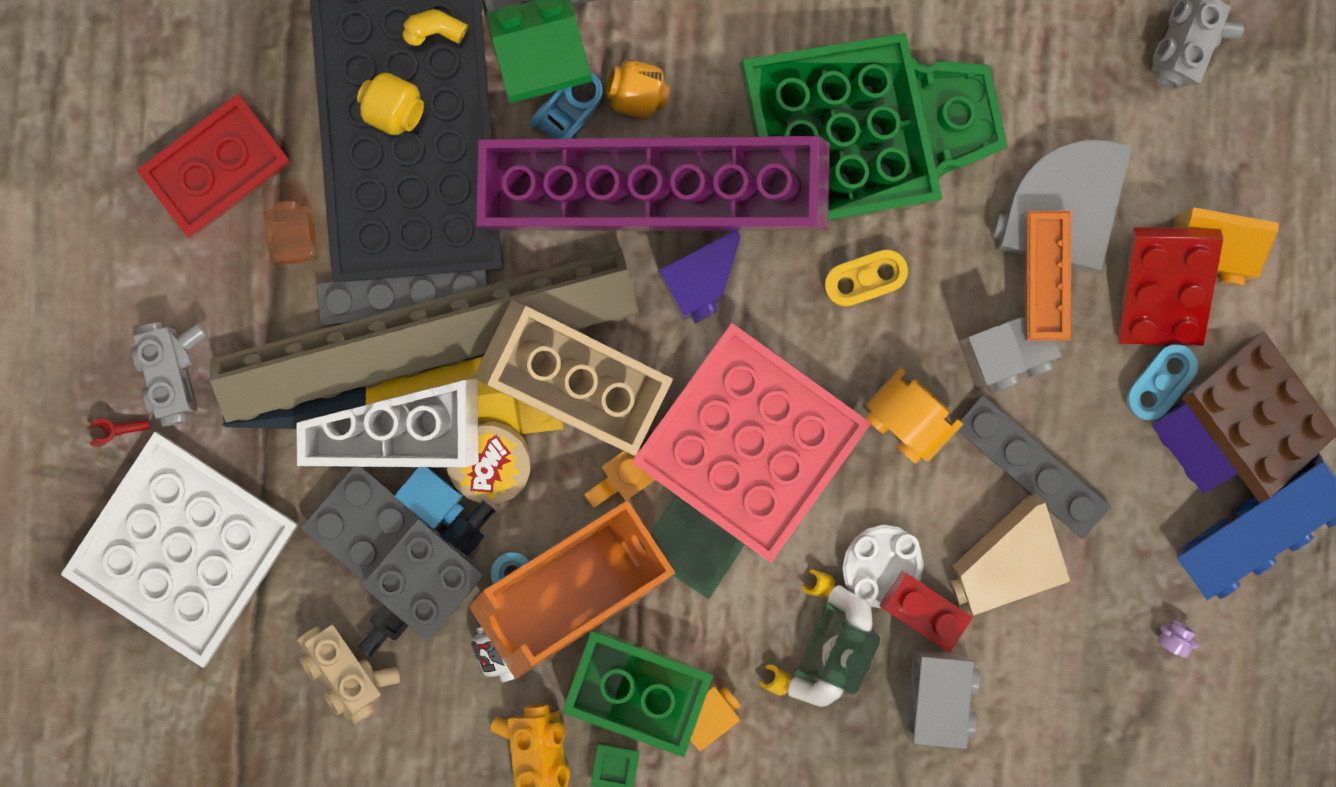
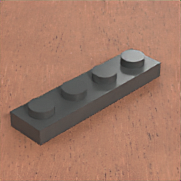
(362, 299)
(1032, 467)

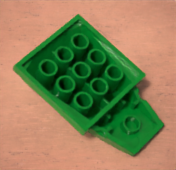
(883, 113)

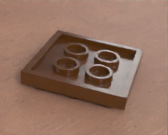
(1261, 416)

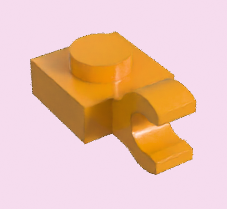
(622, 478)

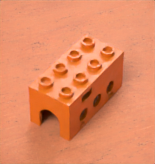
(571, 589)

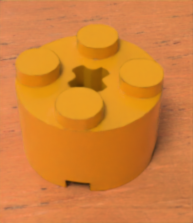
(912, 416)

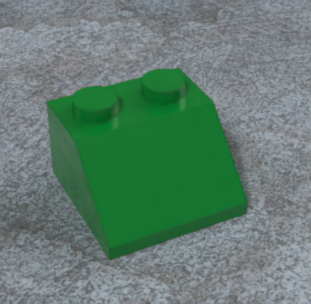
(538, 48)

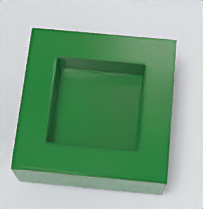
(614, 766)

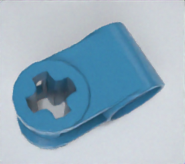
(567, 112)

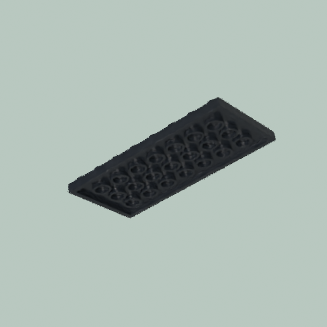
(409, 197)

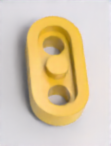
(865, 278)

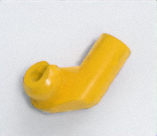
(432, 22)

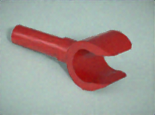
(116, 429)

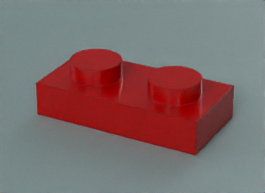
(925, 611)

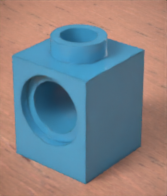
(431, 497)

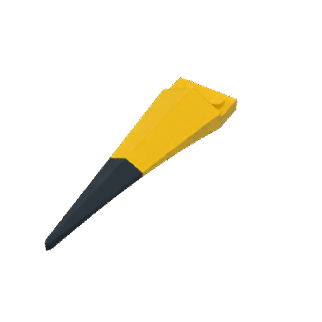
(491, 403)

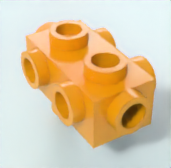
(536, 746)

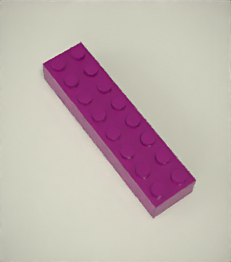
(654, 184)

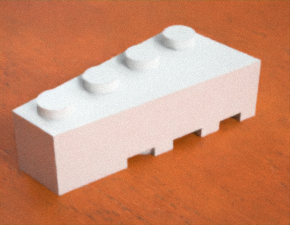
(407, 431)

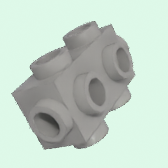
(1190, 41)
(164, 363)

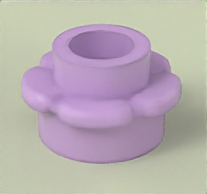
(1178, 638)

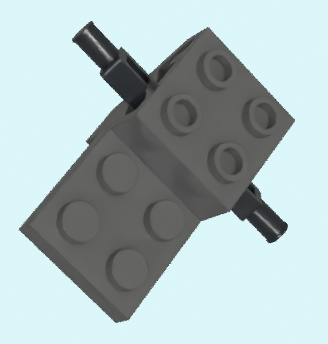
(398, 555)

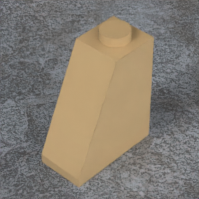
(1011, 560)

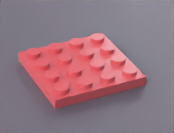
(751, 442)

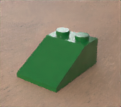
(637, 692)

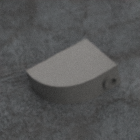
(1075, 178)

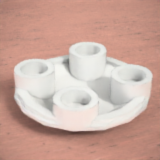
(877, 560)

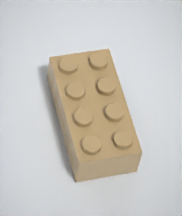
(573, 377)

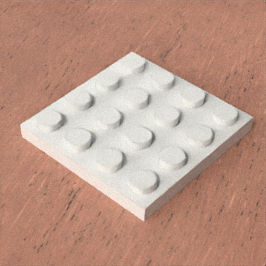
(180, 549)

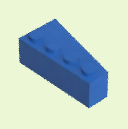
(1261, 531)

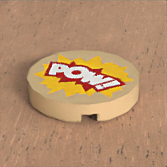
(501, 466)

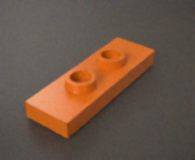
(1048, 275)

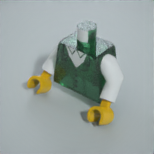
(837, 651)

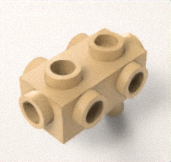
(348, 683)

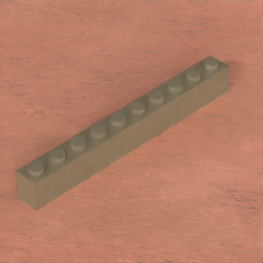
(414, 337)

